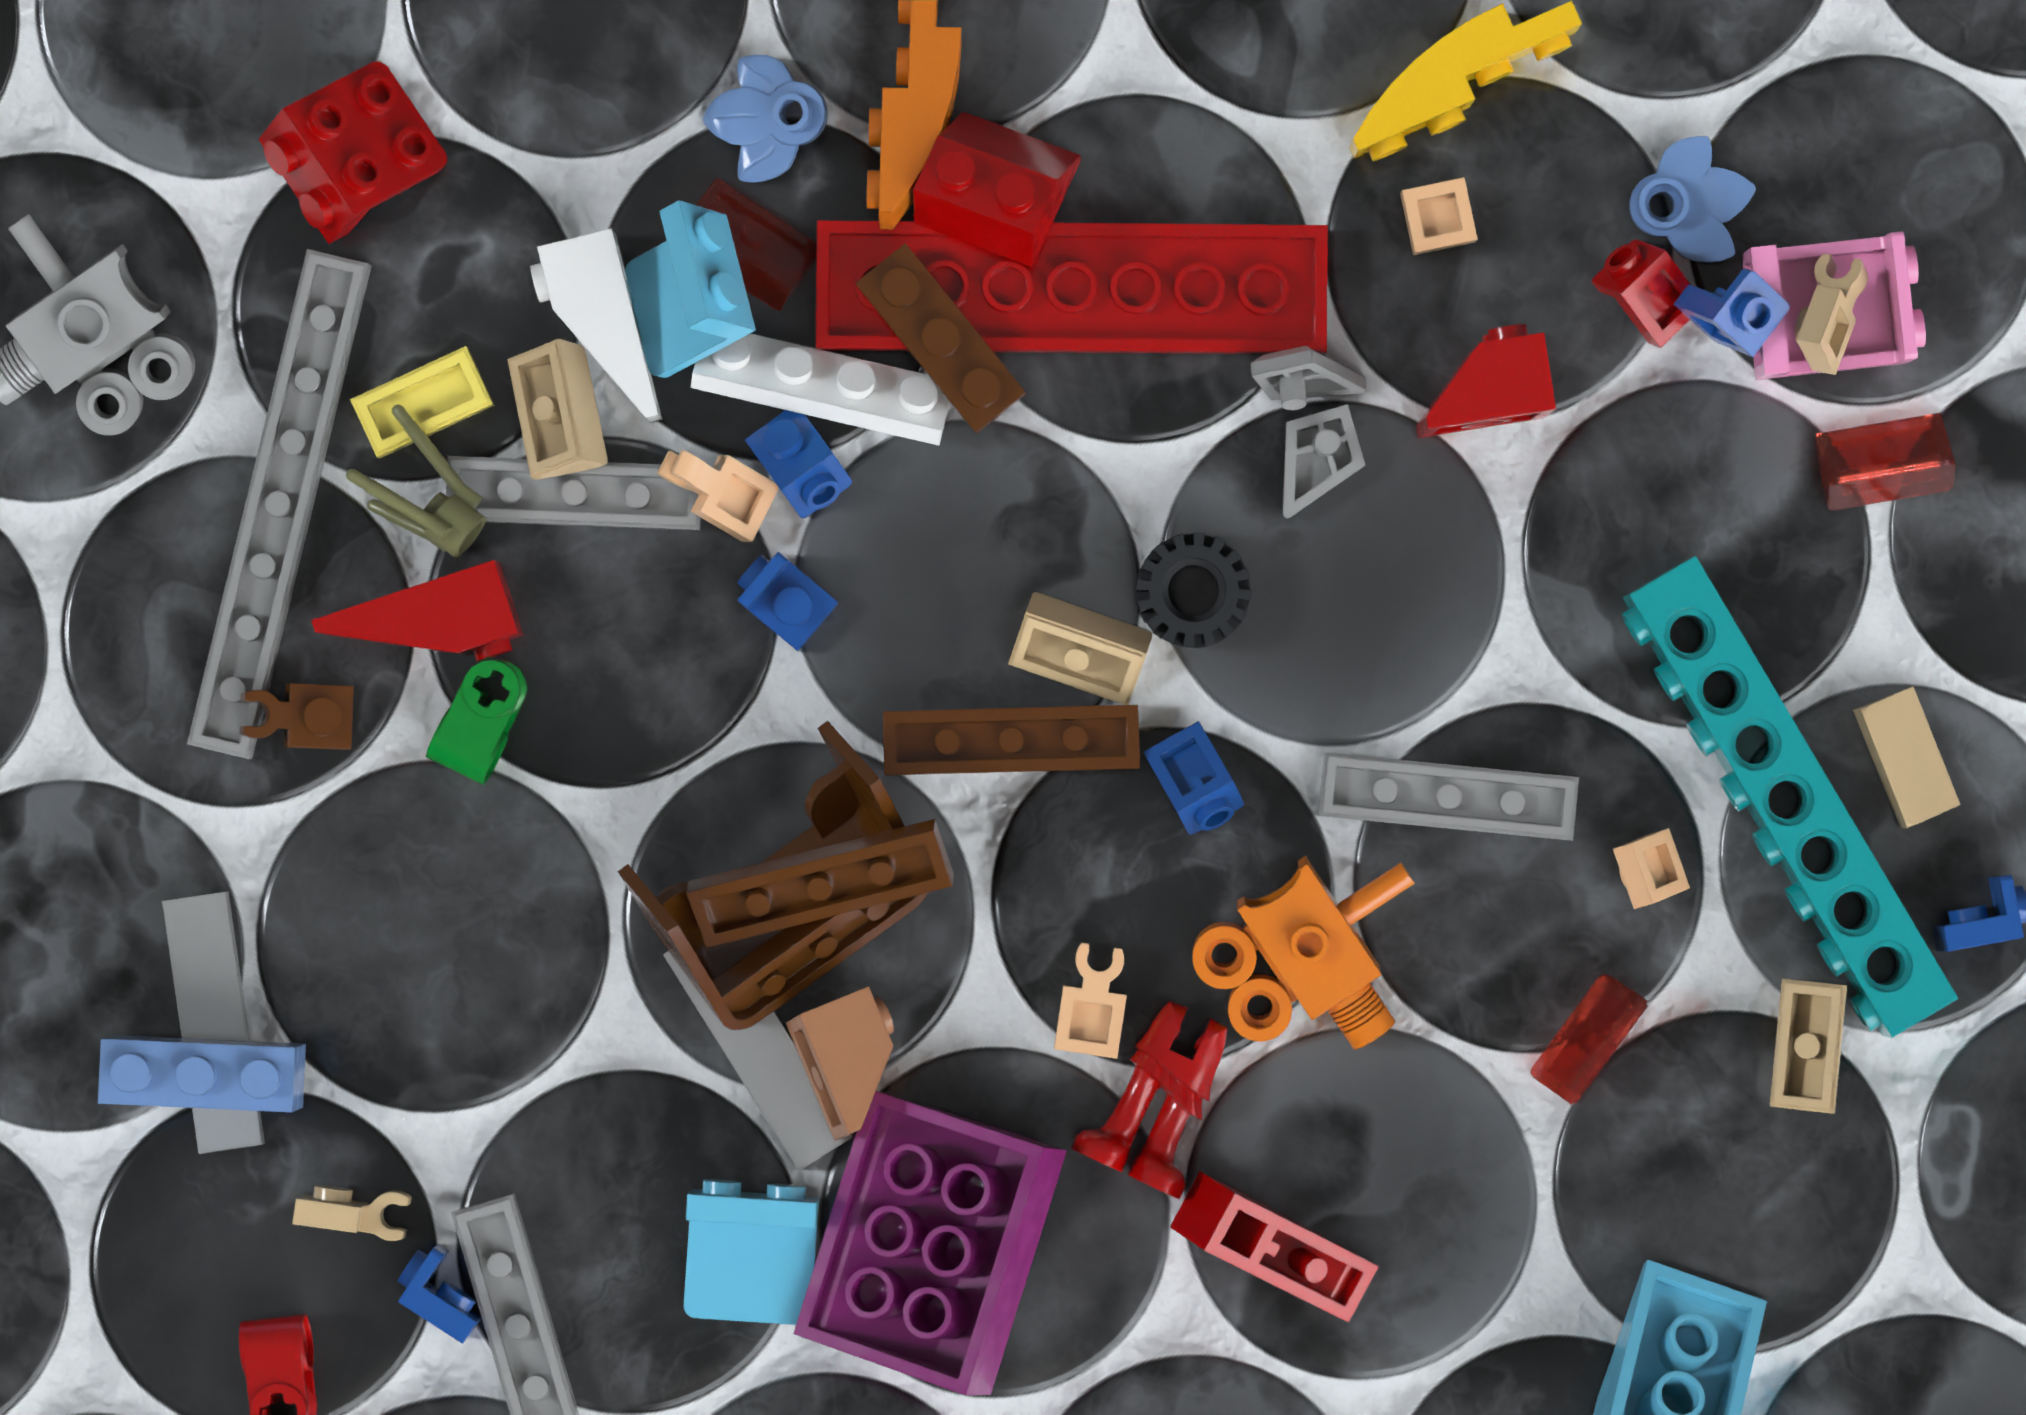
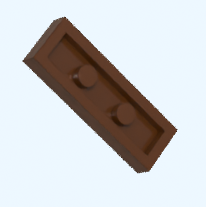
(940, 338)

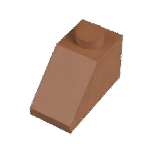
(844, 1055)

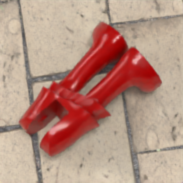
(1185, 1086)

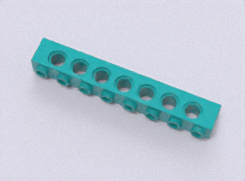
(1918, 981)

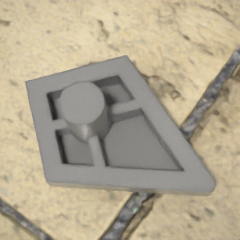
(1302, 374)
(1318, 456)

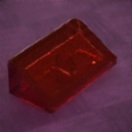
(768, 249)
(1885, 461)
(1588, 1038)

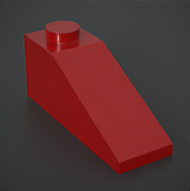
(448, 615)
(1273, 1247)

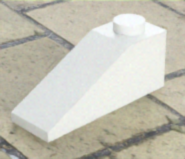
(592, 297)

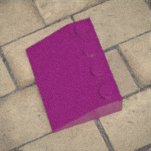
(930, 1244)

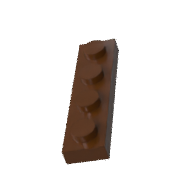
(1011, 740)
(820, 883)

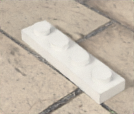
(826, 386)

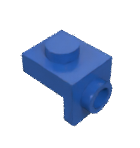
(799, 462)

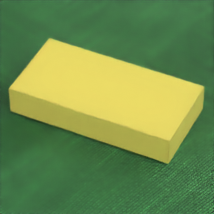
(432, 396)

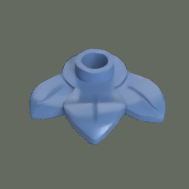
(757, 118)
(1699, 198)

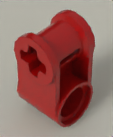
(278, 1361)

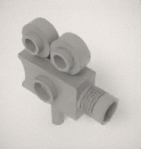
(85, 328)

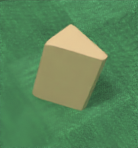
(557, 410)
(1080, 648)
(1906, 757)
(1808, 1045)

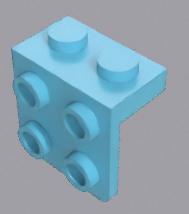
(688, 290)
(749, 1252)

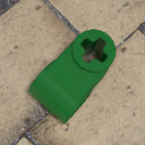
(473, 730)

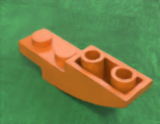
(912, 115)

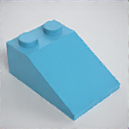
(1682, 1348)

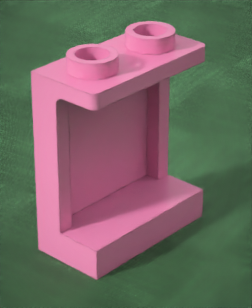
(1885, 324)

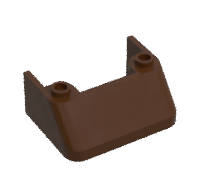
(762, 972)

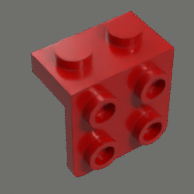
(351, 148)

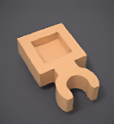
(1091, 1015)

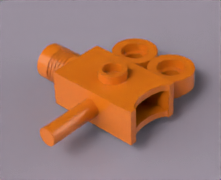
(1311, 952)

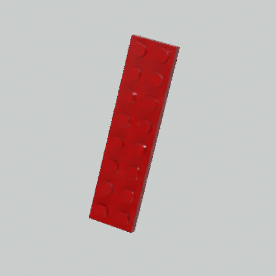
(1095, 287)

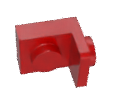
(1646, 288)

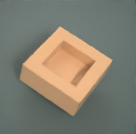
(1438, 216)
(1651, 868)

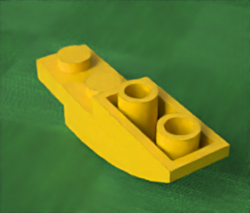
(1436, 83)

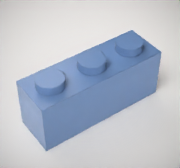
(201, 1073)

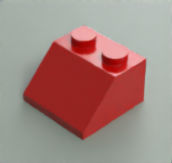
(993, 187)
(1495, 385)

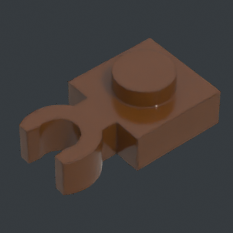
(310, 716)

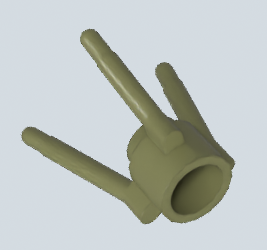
(445, 521)

